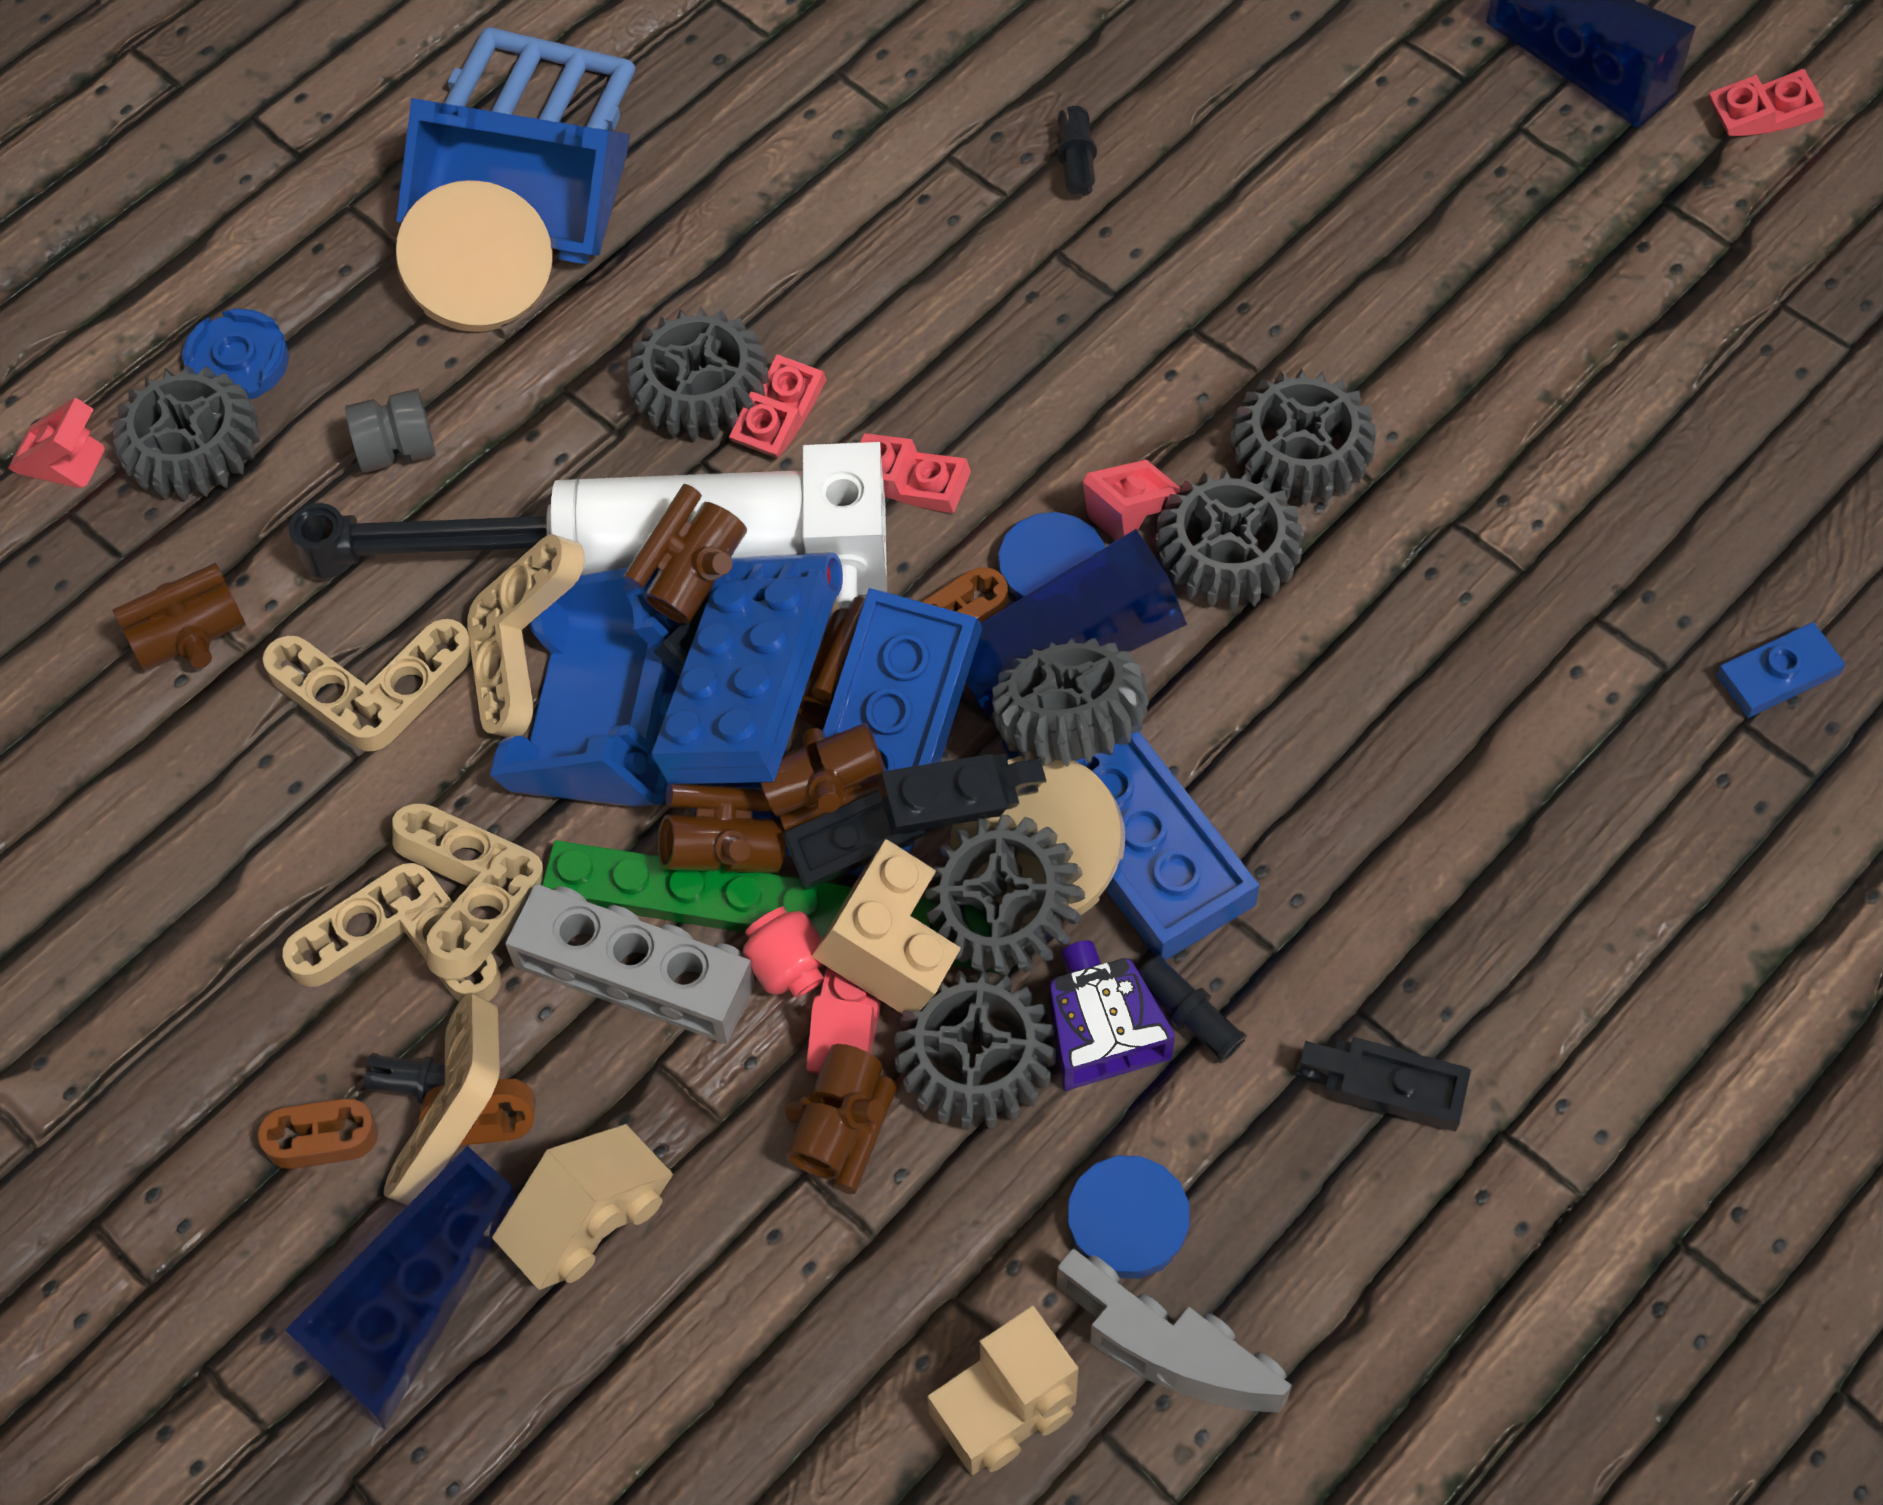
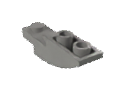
(1187, 1357)

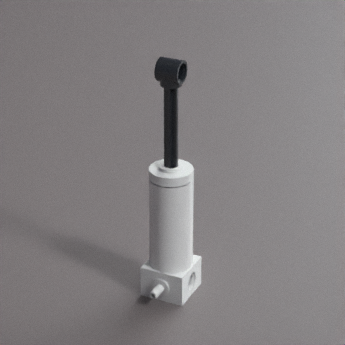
(821, 509)

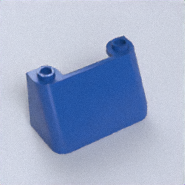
(555, 166)
(598, 699)

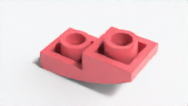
(1768, 107)
(783, 409)
(918, 477)

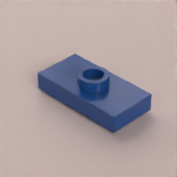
(1780, 670)

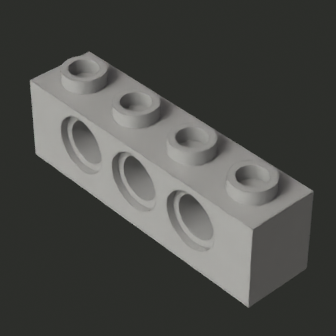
(704, 1007)

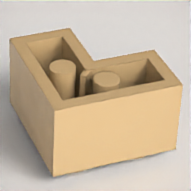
(877, 939)
(577, 1200)
(1008, 1395)

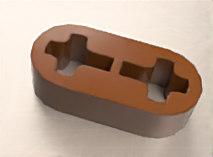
(960, 594)
(492, 1123)
(317, 1139)

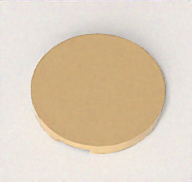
(473, 255)
(1081, 815)

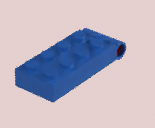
(748, 669)
(904, 679)
(1175, 866)

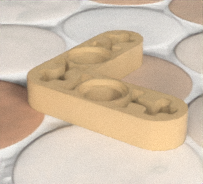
(497, 625)
(378, 696)
(415, 837)
(409, 917)
(470, 1080)

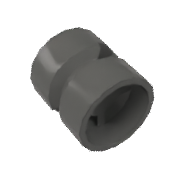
(390, 430)

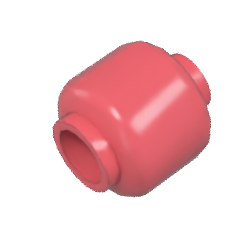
(782, 952)

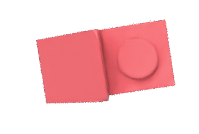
(60, 447)
(1125, 495)
(841, 1016)

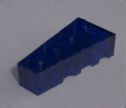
(1608, 48)
(1110, 596)
(400, 1292)

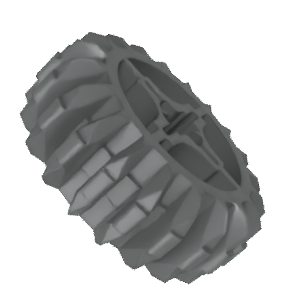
(688, 358)
(1304, 419)
(171, 458)
(1227, 557)
(1070, 701)
(1001, 851)
(999, 1051)

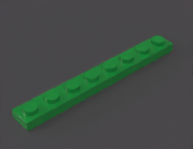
(706, 897)

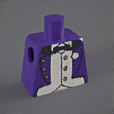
(1104, 1019)

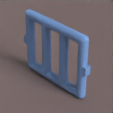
(531, 50)

